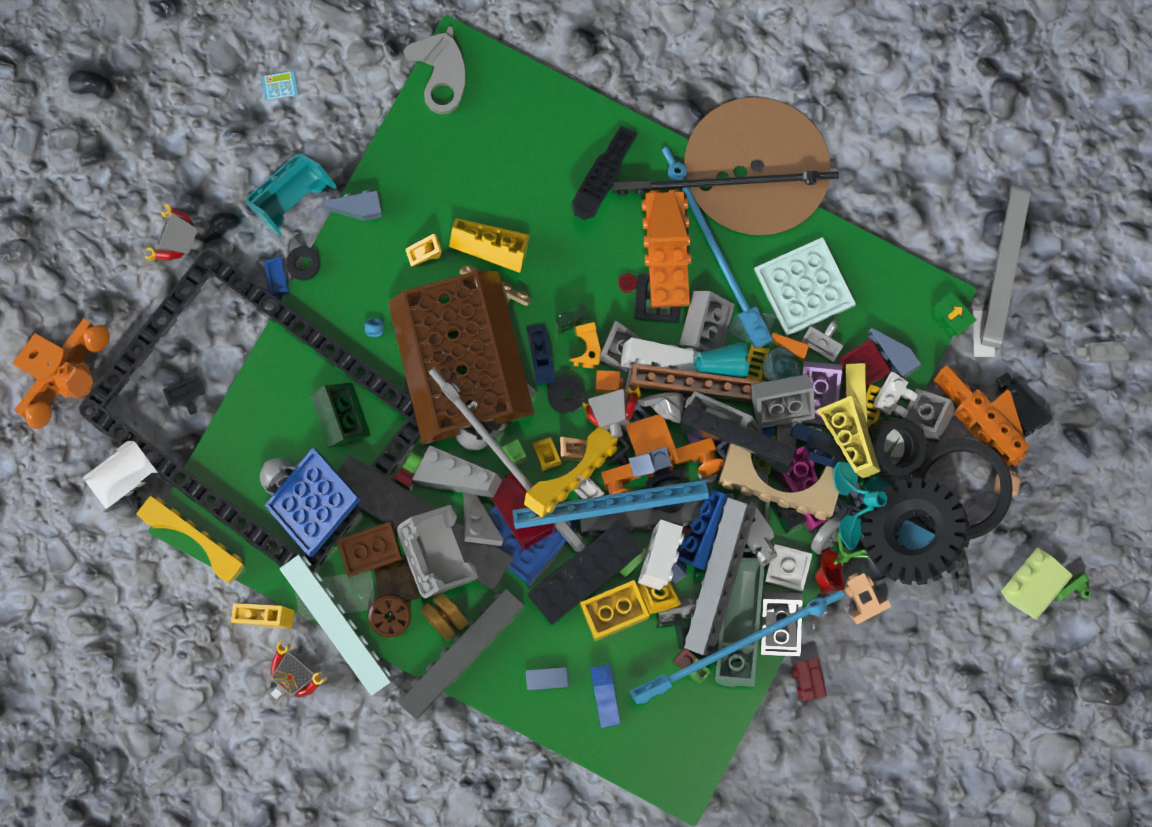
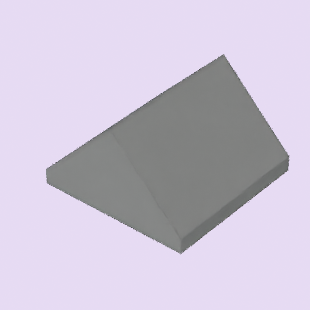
(612, 351)

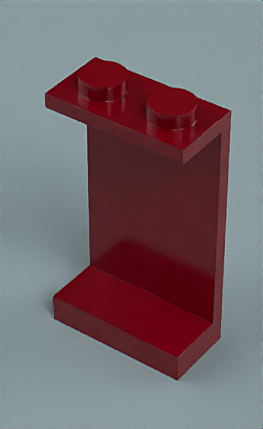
(511, 497)

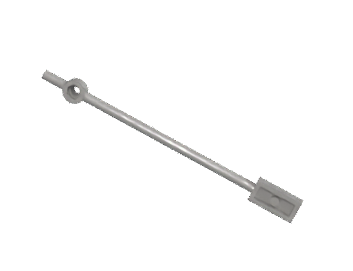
(451, 392)

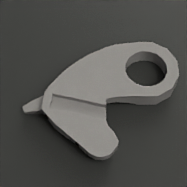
(448, 66)

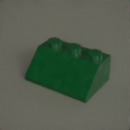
(340, 414)

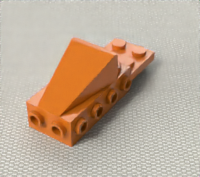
(667, 247)
(997, 419)

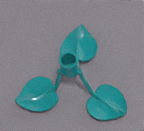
(844, 481)

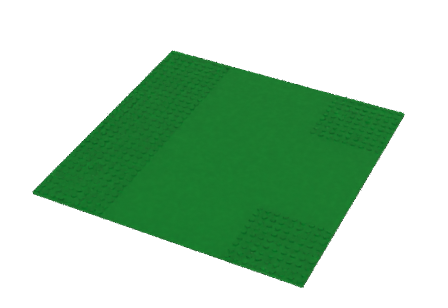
(516, 164)

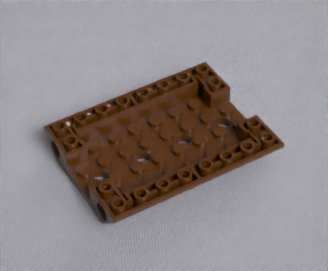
(483, 345)

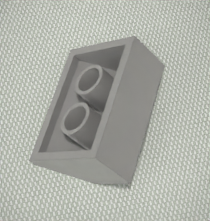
(706, 321)
(783, 401)

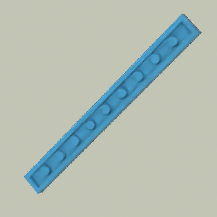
(614, 504)

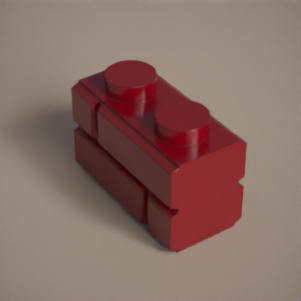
(810, 680)

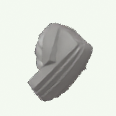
(666, 404)

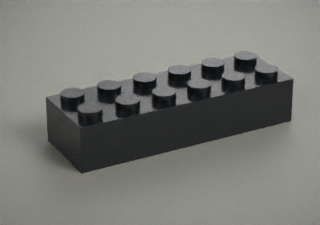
(584, 572)

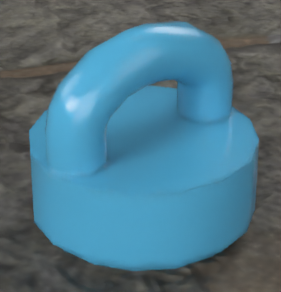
(374, 327)

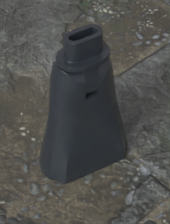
(1029, 411)

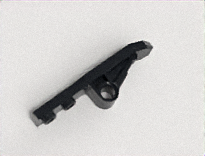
(602, 175)

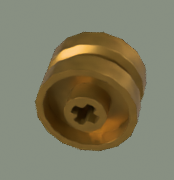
(446, 614)

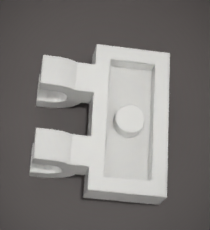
(890, 393)

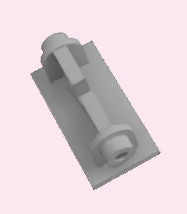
(686, 611)

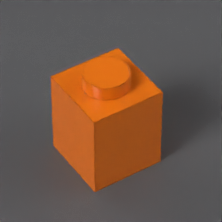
(608, 382)

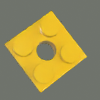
(659, 603)

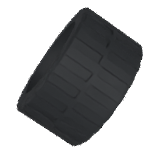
(914, 446)

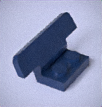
(819, 445)

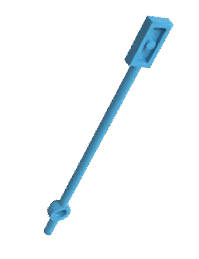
(749, 318)
(662, 683)

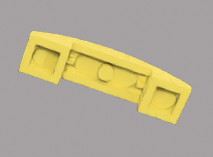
(857, 386)

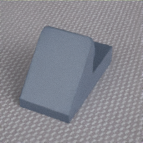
(650, 461)

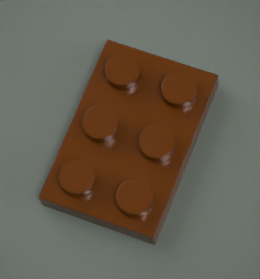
(370, 549)

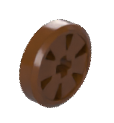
(379, 622)

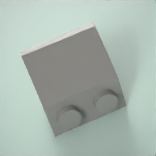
(930, 413)

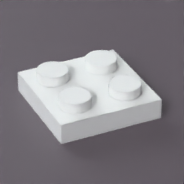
(789, 568)

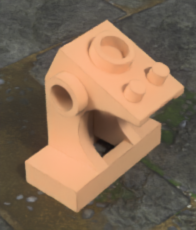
(856, 585)

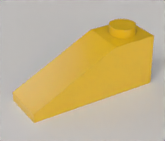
(263, 616)

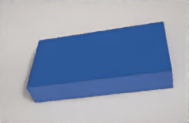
(276, 276)

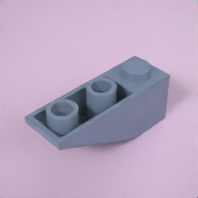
(359, 206)
(898, 356)

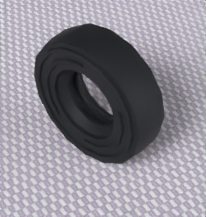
(303, 251)

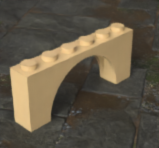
(741, 475)

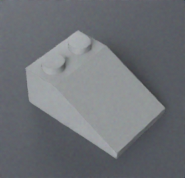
(787, 639)

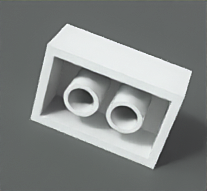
(661, 555)

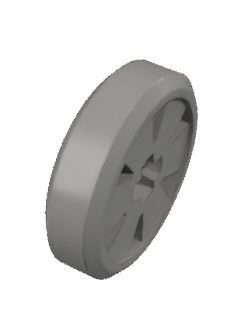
(826, 535)

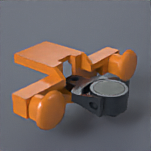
(654, 434)

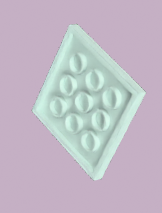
(804, 287)

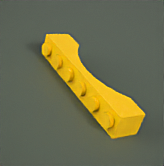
(546, 494)
(158, 516)

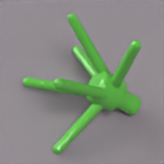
(845, 554)

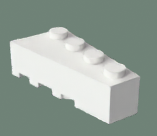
(657, 355)

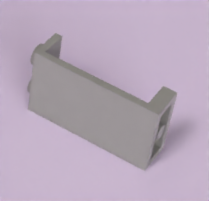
(724, 411)

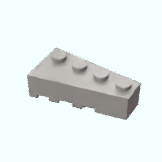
(449, 472)

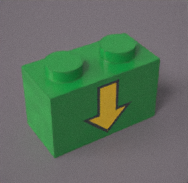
(953, 315)

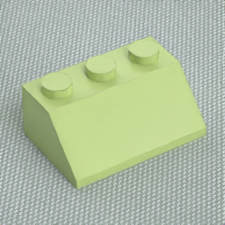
(1036, 583)

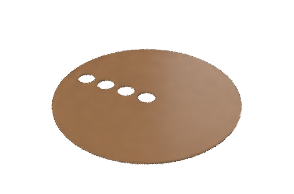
(765, 132)

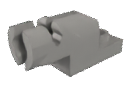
(759, 538)

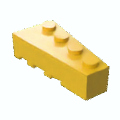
(490, 243)

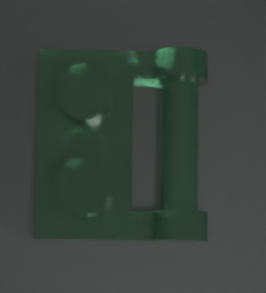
(569, 321)

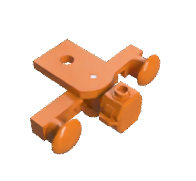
(57, 370)

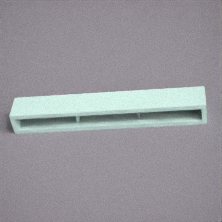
(335, 624)

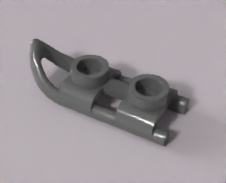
(962, 583)

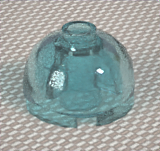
(780, 365)

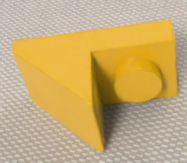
(424, 250)
(547, 454)

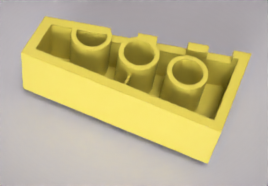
(851, 434)

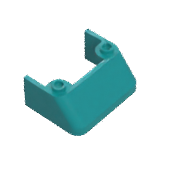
(287, 188)

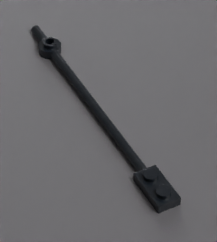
(643, 187)

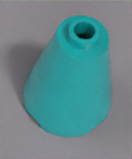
(724, 361)

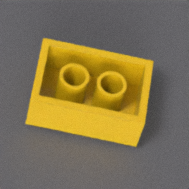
(614, 610)

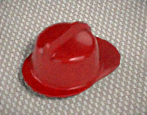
(830, 575)

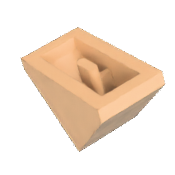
(572, 449)

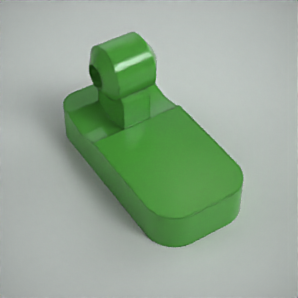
(634, 563)
(1076, 582)

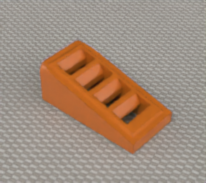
(798, 348)

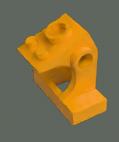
(589, 335)

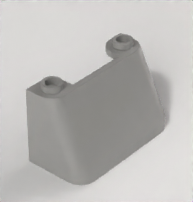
(434, 552)

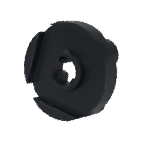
(566, 405)

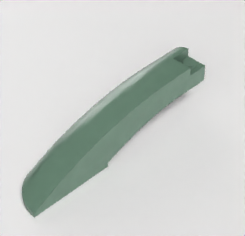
(743, 616)

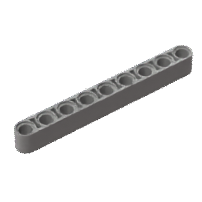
(1005, 266)

